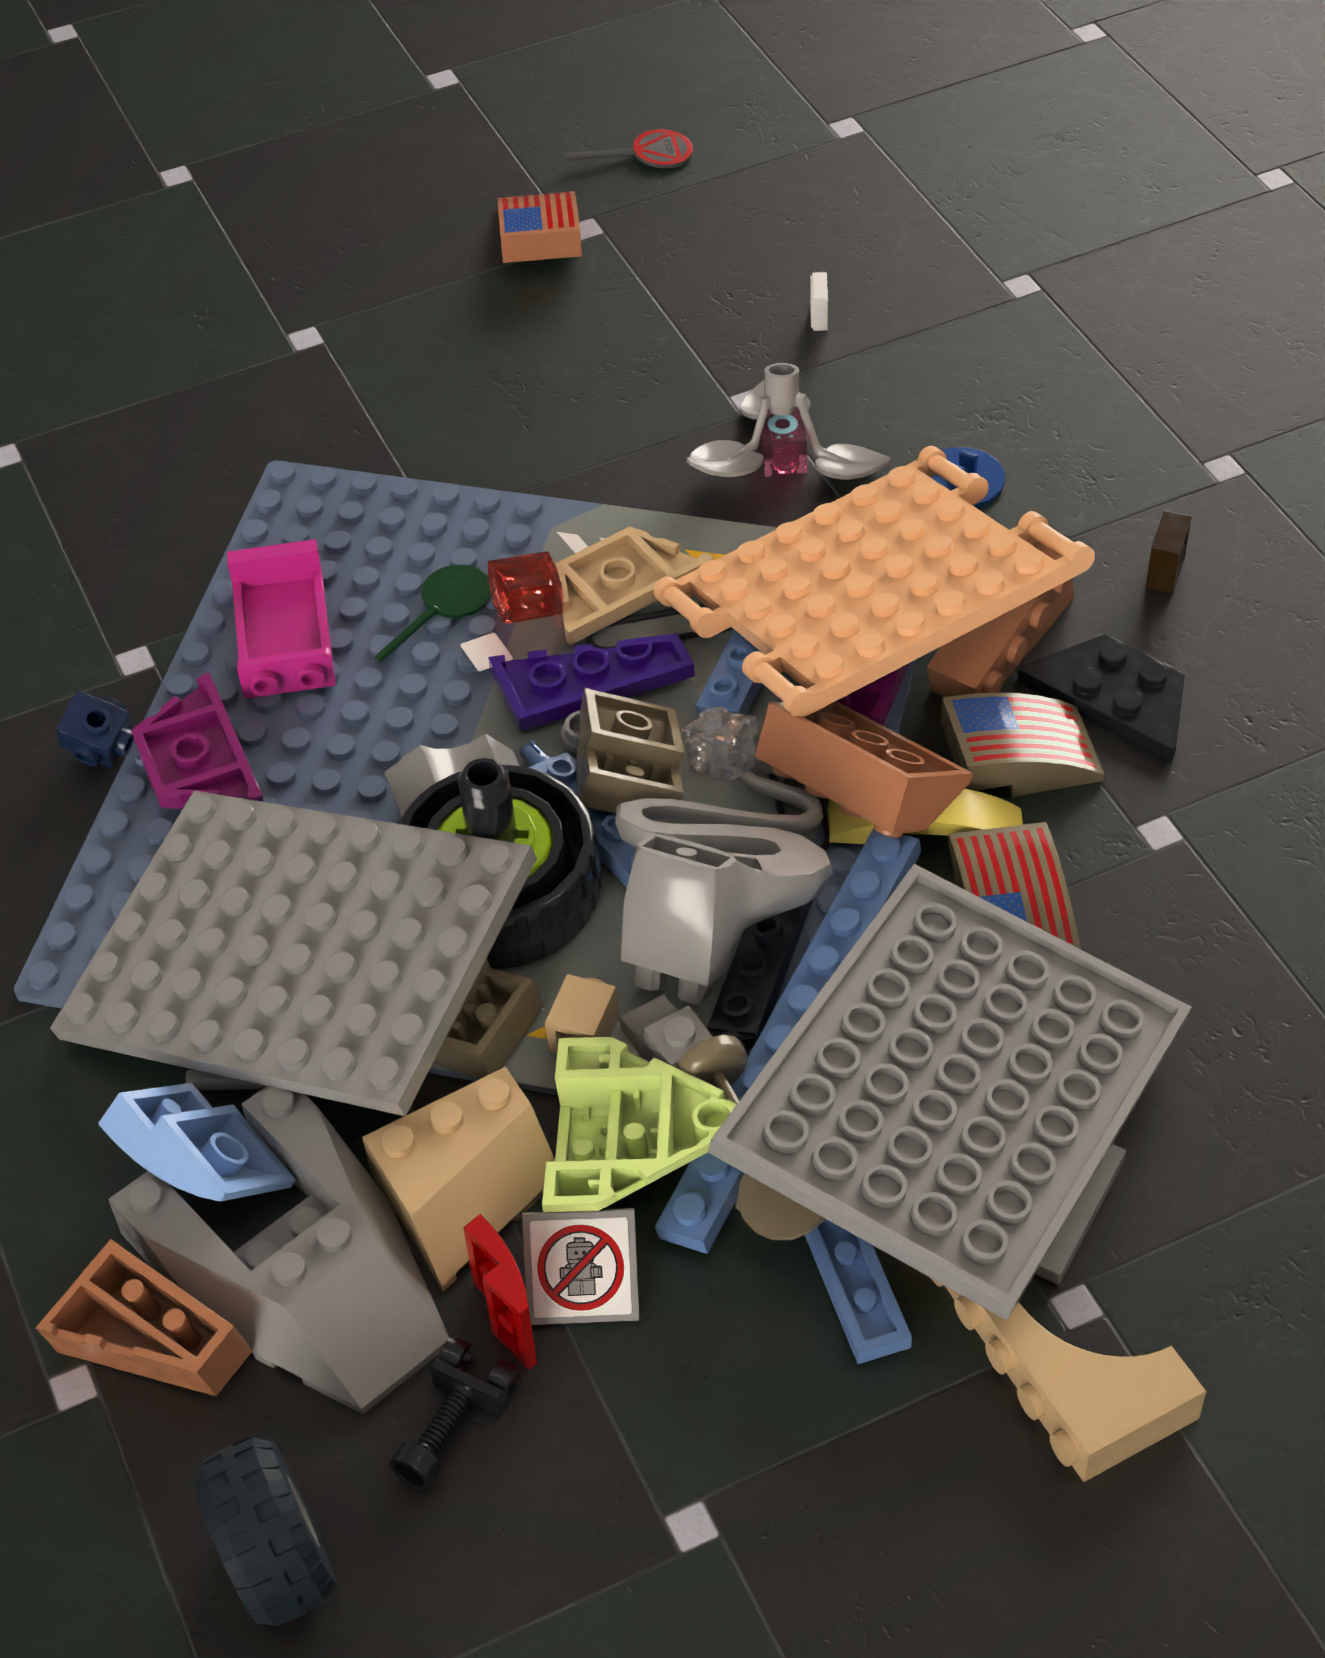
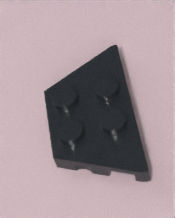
(1114, 689)

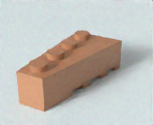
(992, 651)

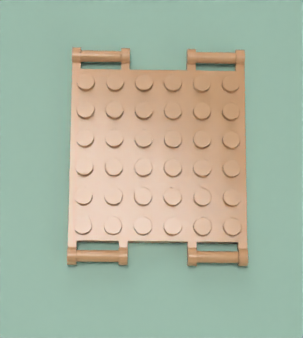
(872, 581)

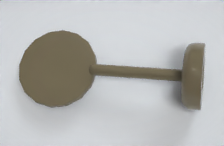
(768, 1212)

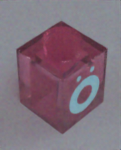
(784, 444)

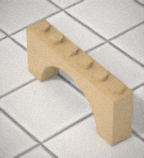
(1087, 1401)

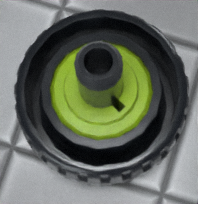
(531, 810)

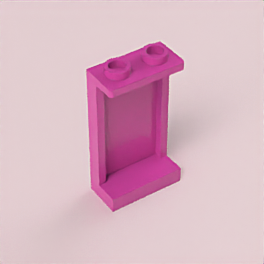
(281, 619)

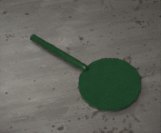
(447, 592)

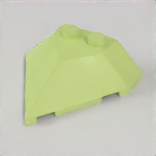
(623, 1123)

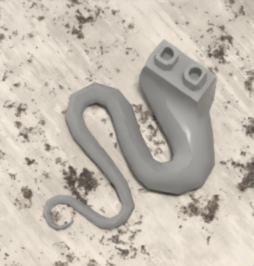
(711, 879)

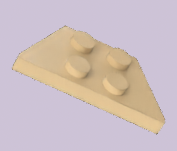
(617, 579)

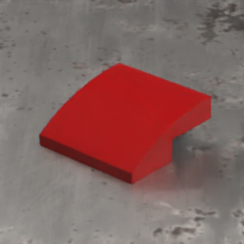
(501, 1283)

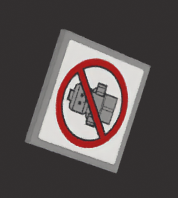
(581, 1266)

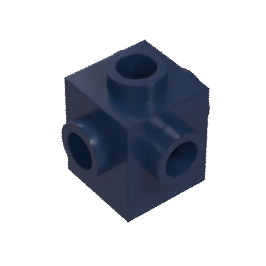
(95, 729)

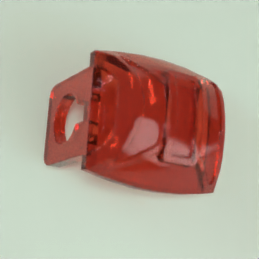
(525, 587)

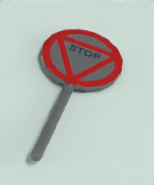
(654, 148)

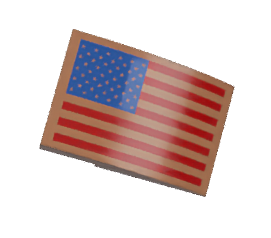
(539, 227)

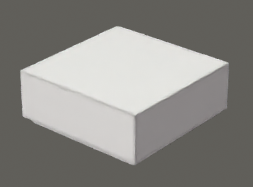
(819, 301)

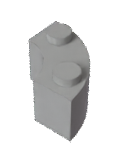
(427, 766)

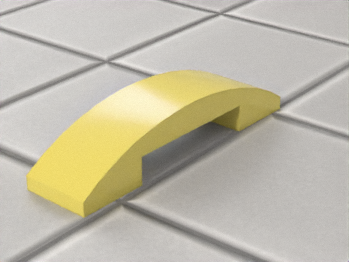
(966, 813)

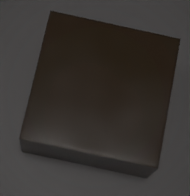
(1168, 552)

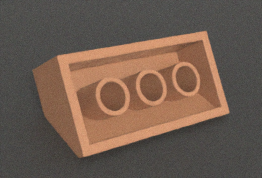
(861, 767)

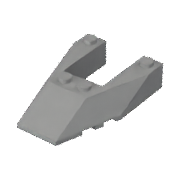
(319, 1288)

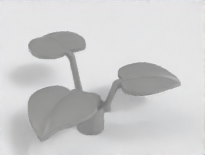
(781, 395)

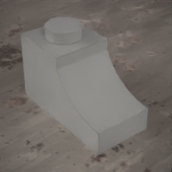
(663, 1030)

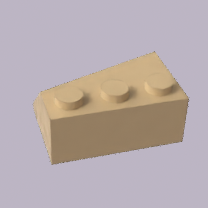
(457, 1161)

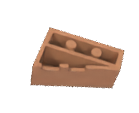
(143, 1325)

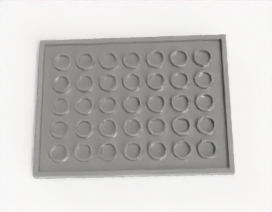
(298, 949)
(953, 1088)

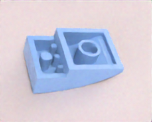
(194, 1145)

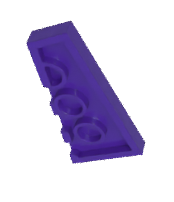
(553, 685)

